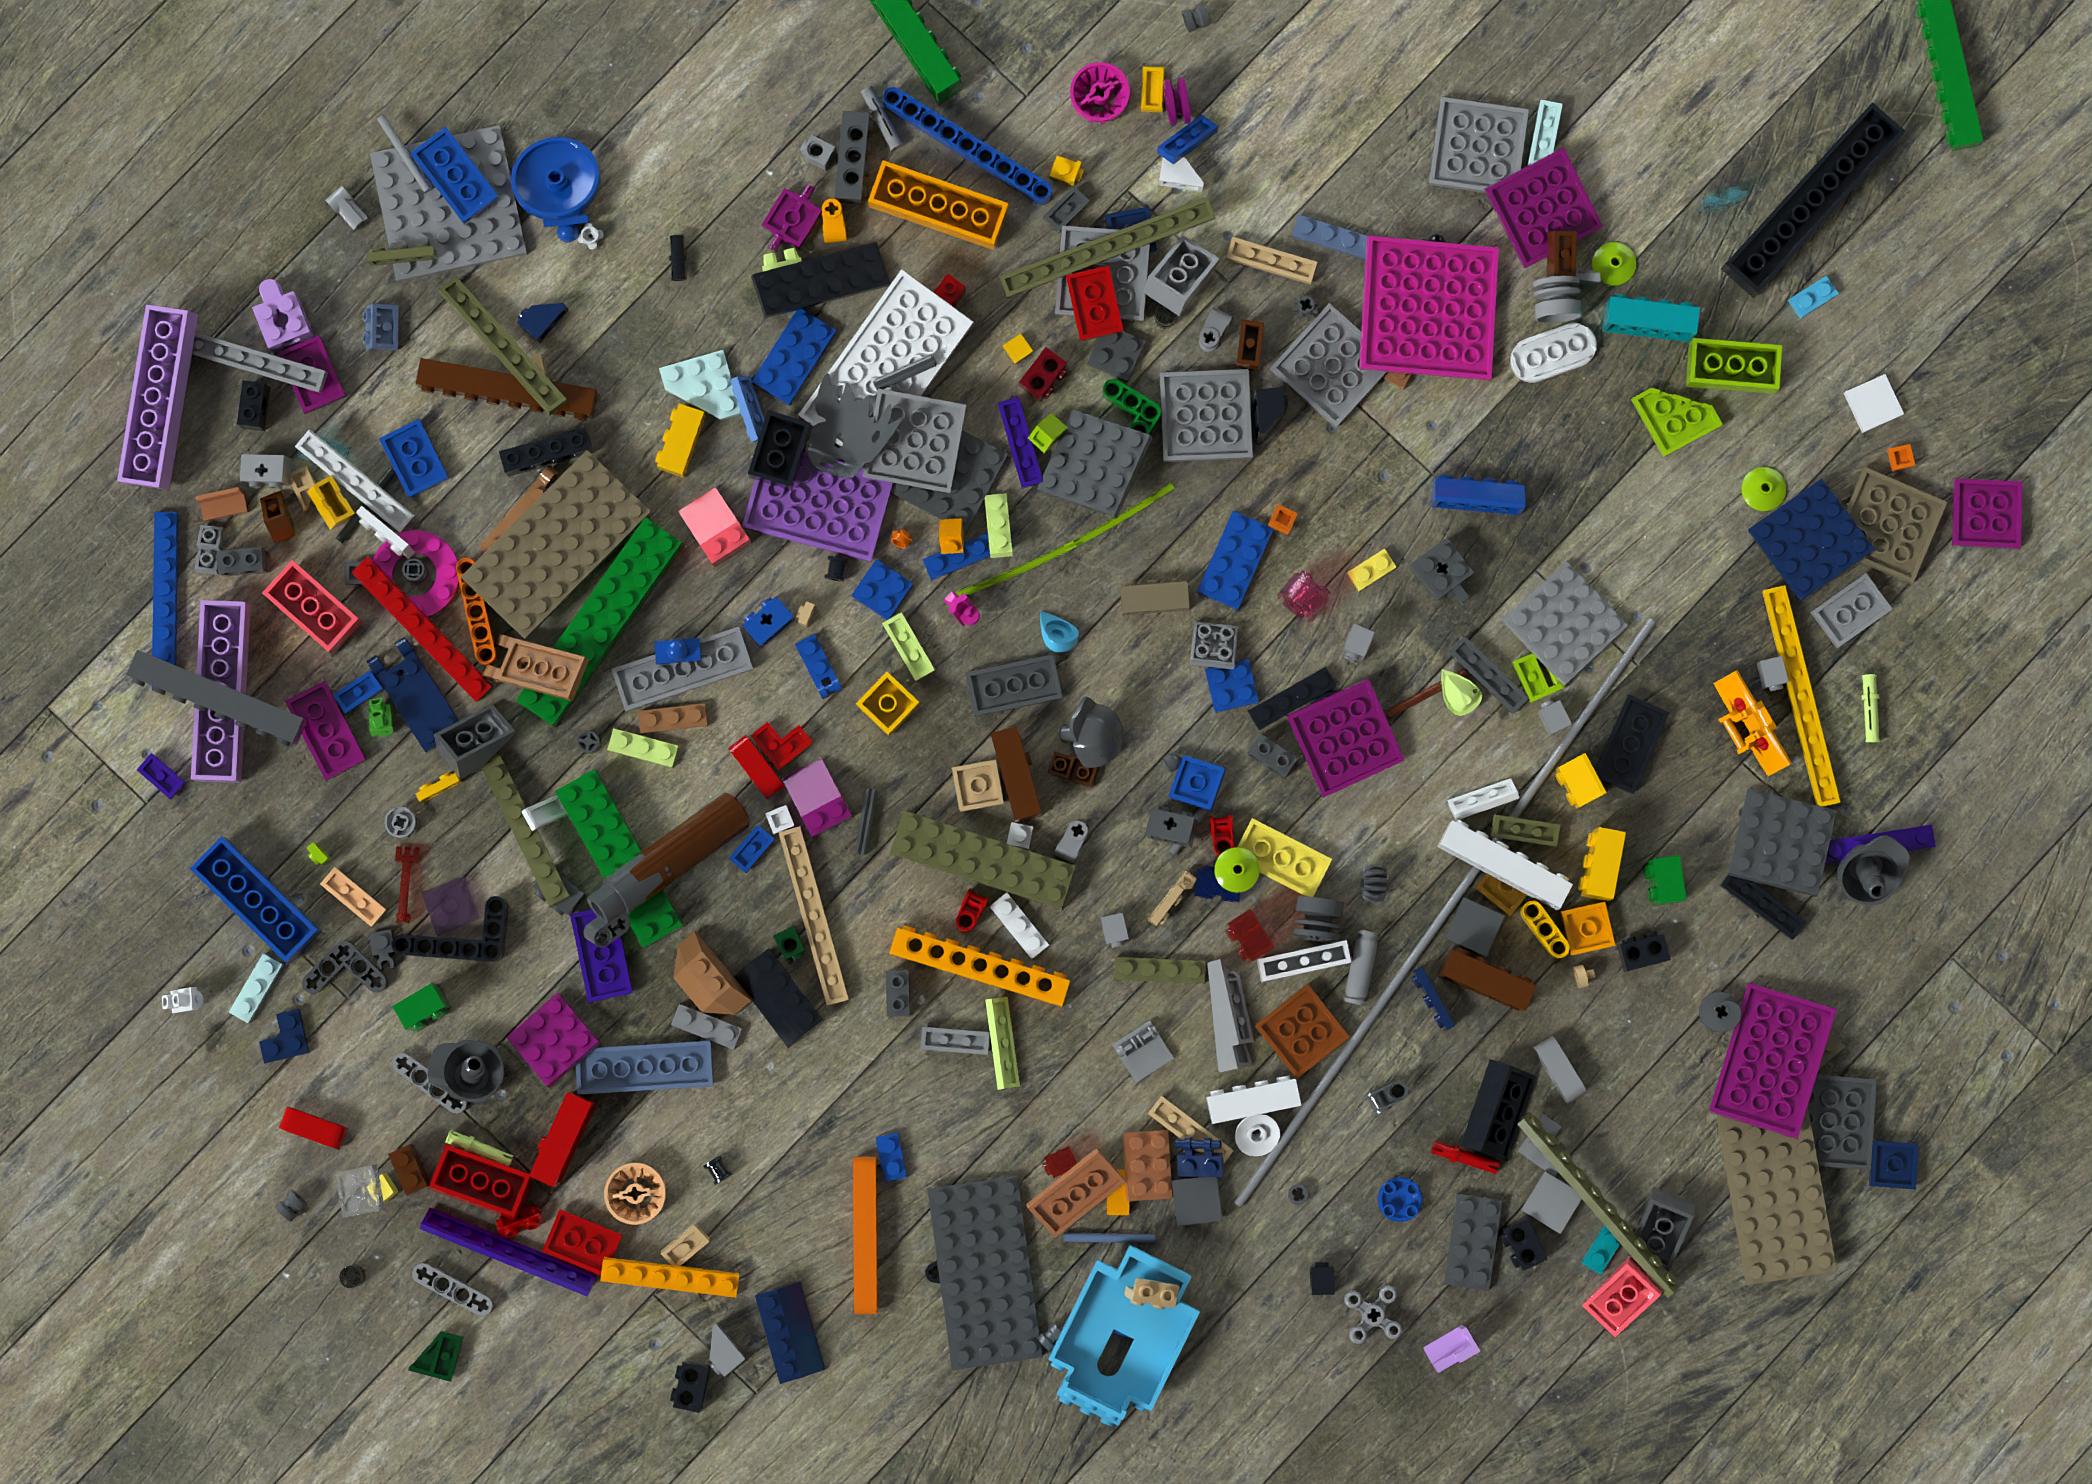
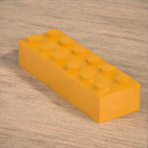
(938, 205)

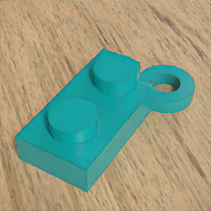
(1601, 1251)

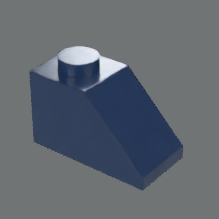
(541, 319)

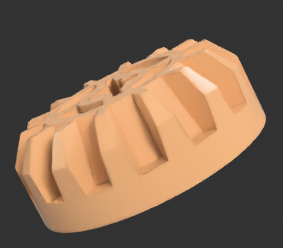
(614, 1195)

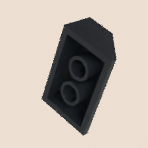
(1268, 410)

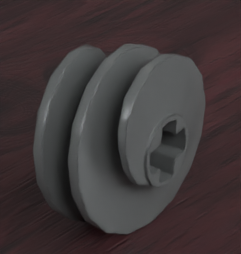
(1709, 1015)

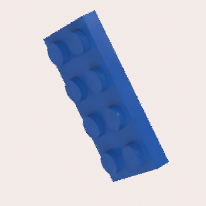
(454, 175)
(794, 356)
(1235, 560)

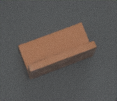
(223, 504)

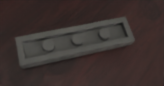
(1488, 675)

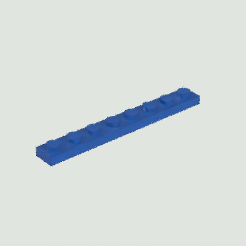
(165, 586)

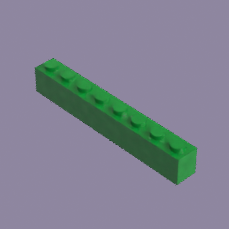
(1950, 74)

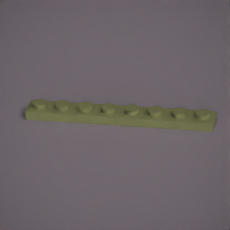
(503, 346)
(528, 840)

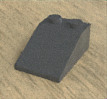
(473, 740)
(1665, 1225)

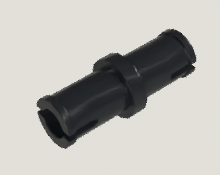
(677, 258)

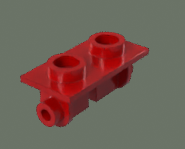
(529, 1220)

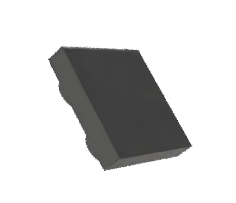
(1474, 927)
(1196, 1200)

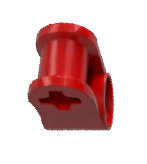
(1221, 833)
(971, 909)

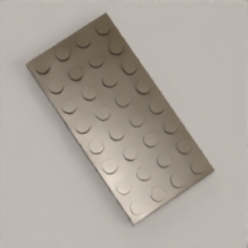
(556, 544)
(1776, 1202)

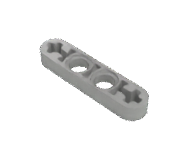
(426, 1086)
(454, 1286)

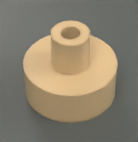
(1582, 976)

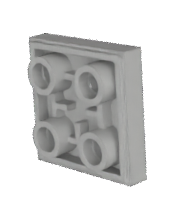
(1214, 645)
(1551, 1202)

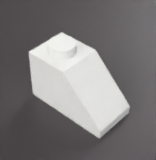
(1180, 176)

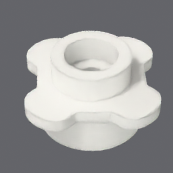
(590, 230)

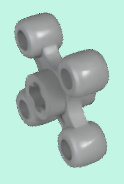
(1380, 1320)

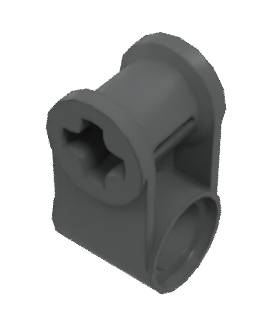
(1385, 1097)

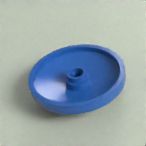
(555, 178)

